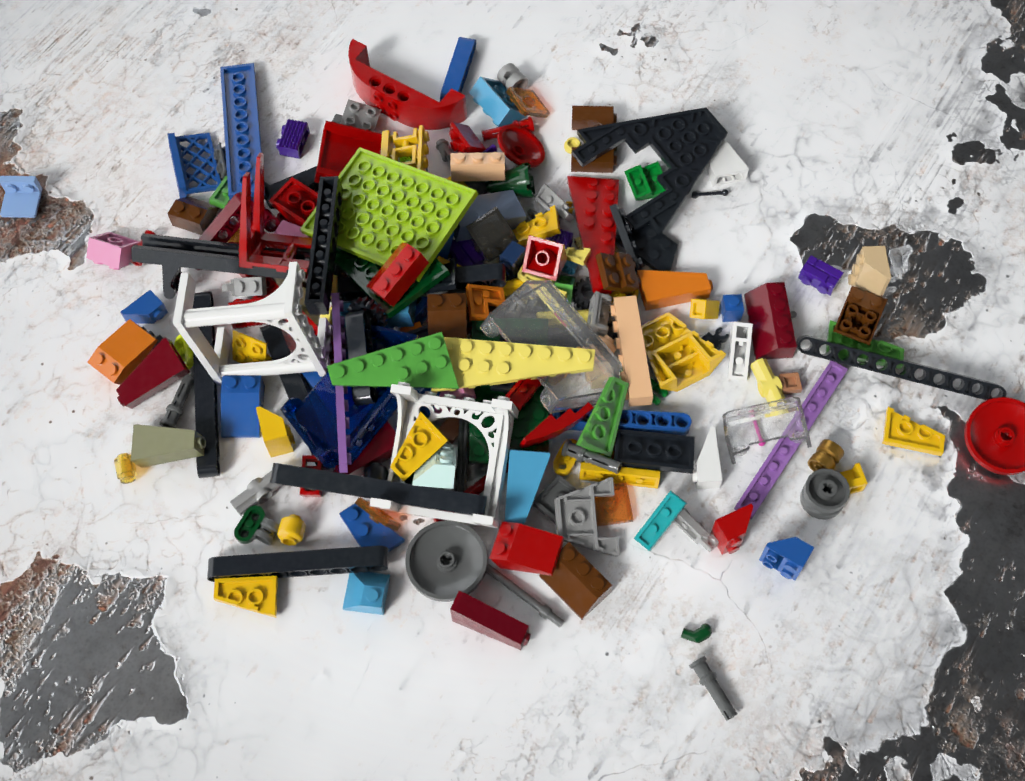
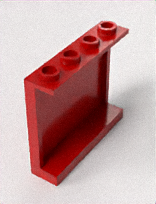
(340, 144)

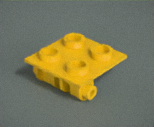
(248, 349)

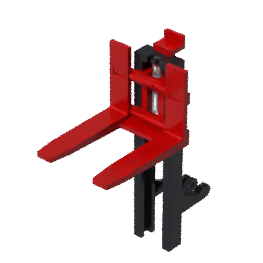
(246, 258)

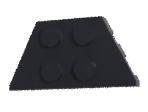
(655, 250)

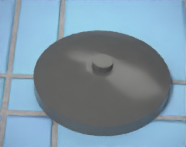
(446, 560)

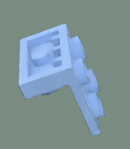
(21, 196)

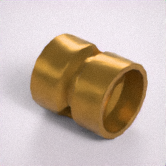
(826, 456)

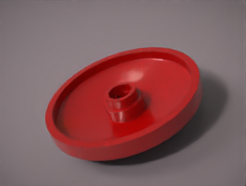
(997, 435)

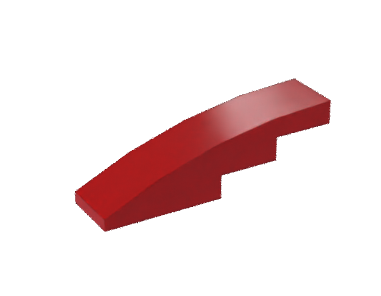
(551, 427)

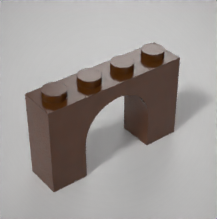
(589, 117)

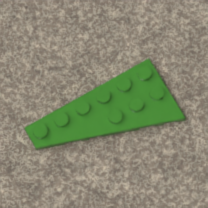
(416, 362)

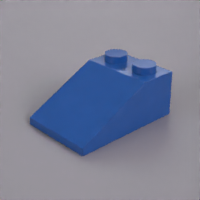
(238, 406)

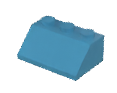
(495, 101)

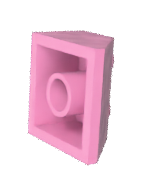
(110, 250)

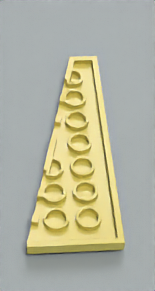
(507, 362)

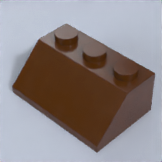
(577, 582)

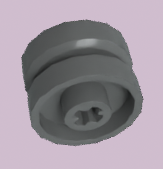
(824, 494)

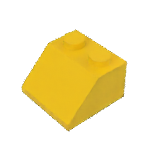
(275, 433)

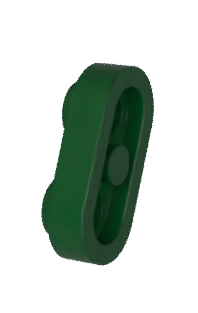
(249, 525)

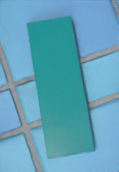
(660, 520)

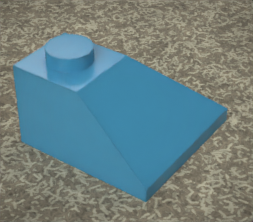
(366, 592)

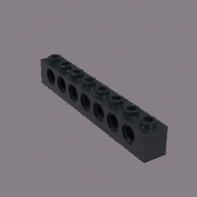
(324, 246)

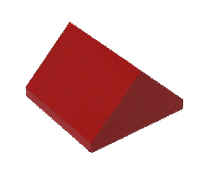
(544, 258)

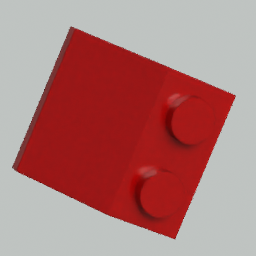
(732, 529)

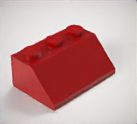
(398, 273)

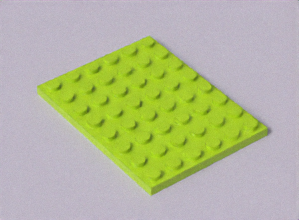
(393, 205)

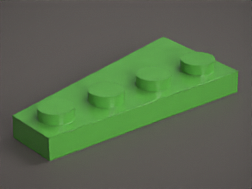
(875, 346)
(604, 420)

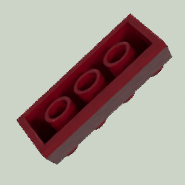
(771, 320)

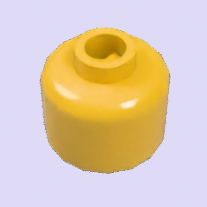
(291, 530)

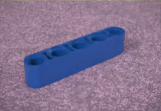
(459, 66)

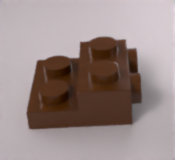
(618, 272)

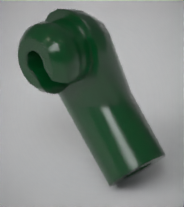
(698, 635)

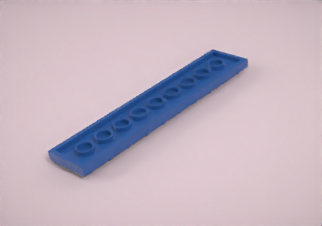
(240, 124)

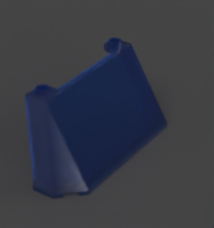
(317, 414)

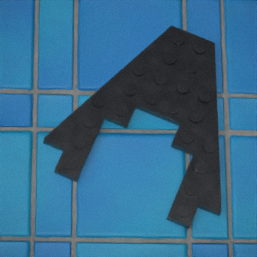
(681, 140)

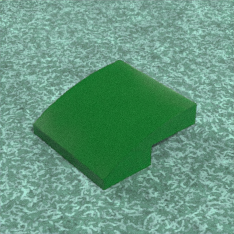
(644, 181)

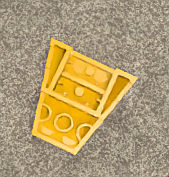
(678, 353)

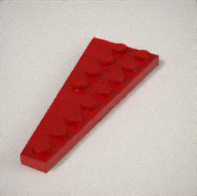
(594, 219)

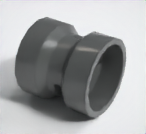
(267, 531)

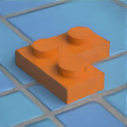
(481, 297)

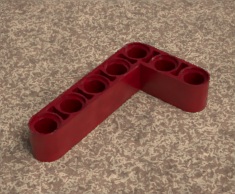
(230, 226)

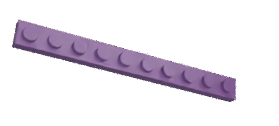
(341, 404)
(784, 448)

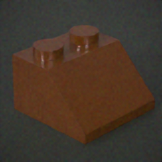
(192, 214)

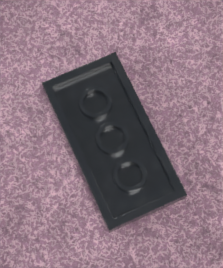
(655, 451)

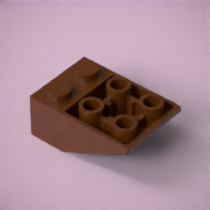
(860, 315)

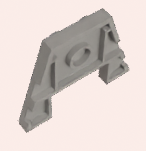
(577, 518)

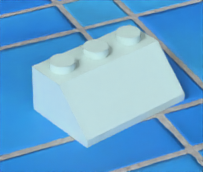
(438, 469)

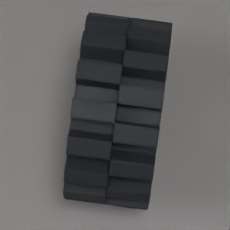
(578, 290)

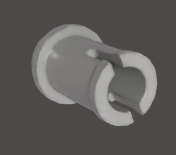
(442, 146)

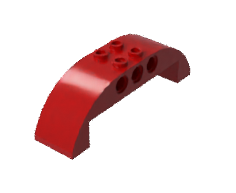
(399, 100)

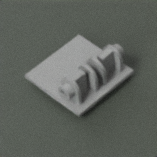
(360, 115)

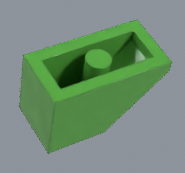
(566, 284)

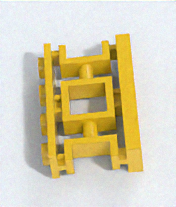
(407, 146)

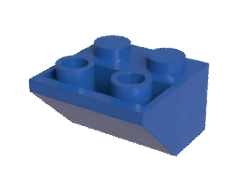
(786, 556)

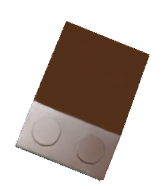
(447, 315)

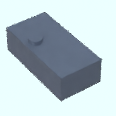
(505, 202)

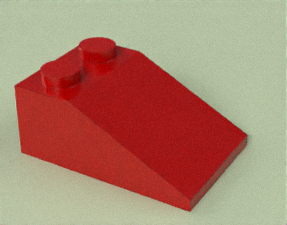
(295, 201)
(526, 549)

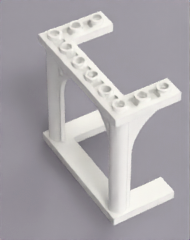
(279, 305)
(502, 410)

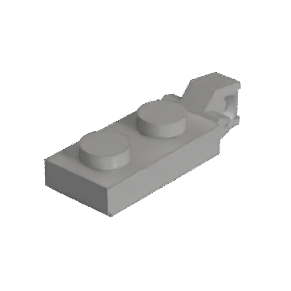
(548, 198)
(246, 286)
(696, 531)

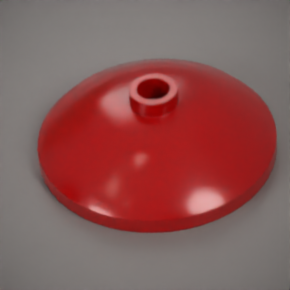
(521, 146)

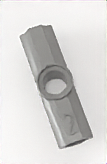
(257, 492)

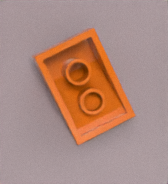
(122, 352)

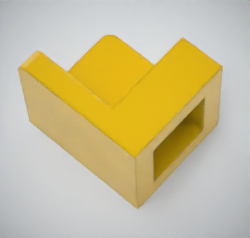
(704, 308)
(855, 478)

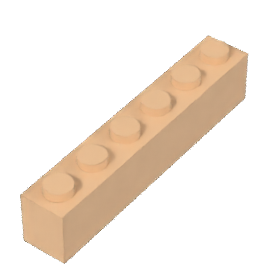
(632, 350)

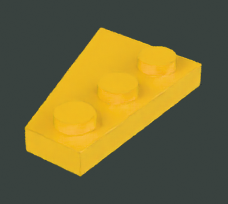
(907, 434)
(249, 593)

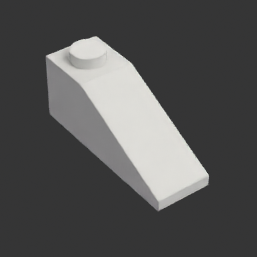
(739, 350)
(708, 469)

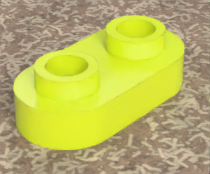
(184, 351)

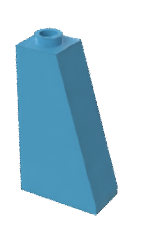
(524, 478)

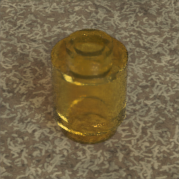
(125, 468)

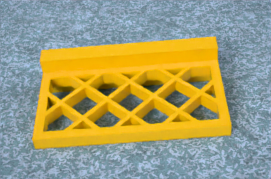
(631, 476)

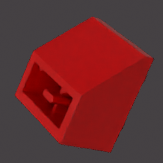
(464, 139)

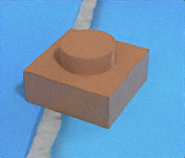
(790, 383)

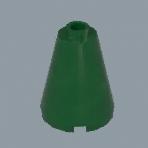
(516, 179)

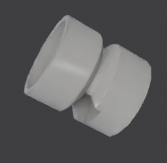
(511, 77)

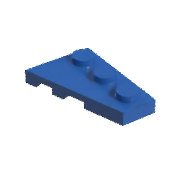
(368, 532)

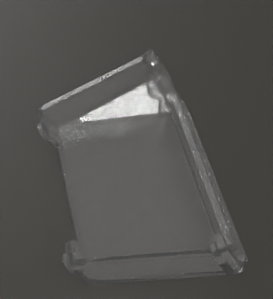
(543, 316)

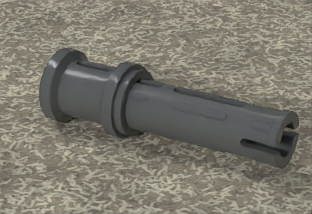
(175, 409)
(582, 454)
(708, 679)

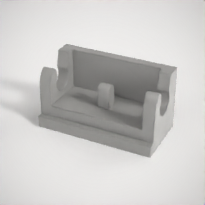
(599, 313)

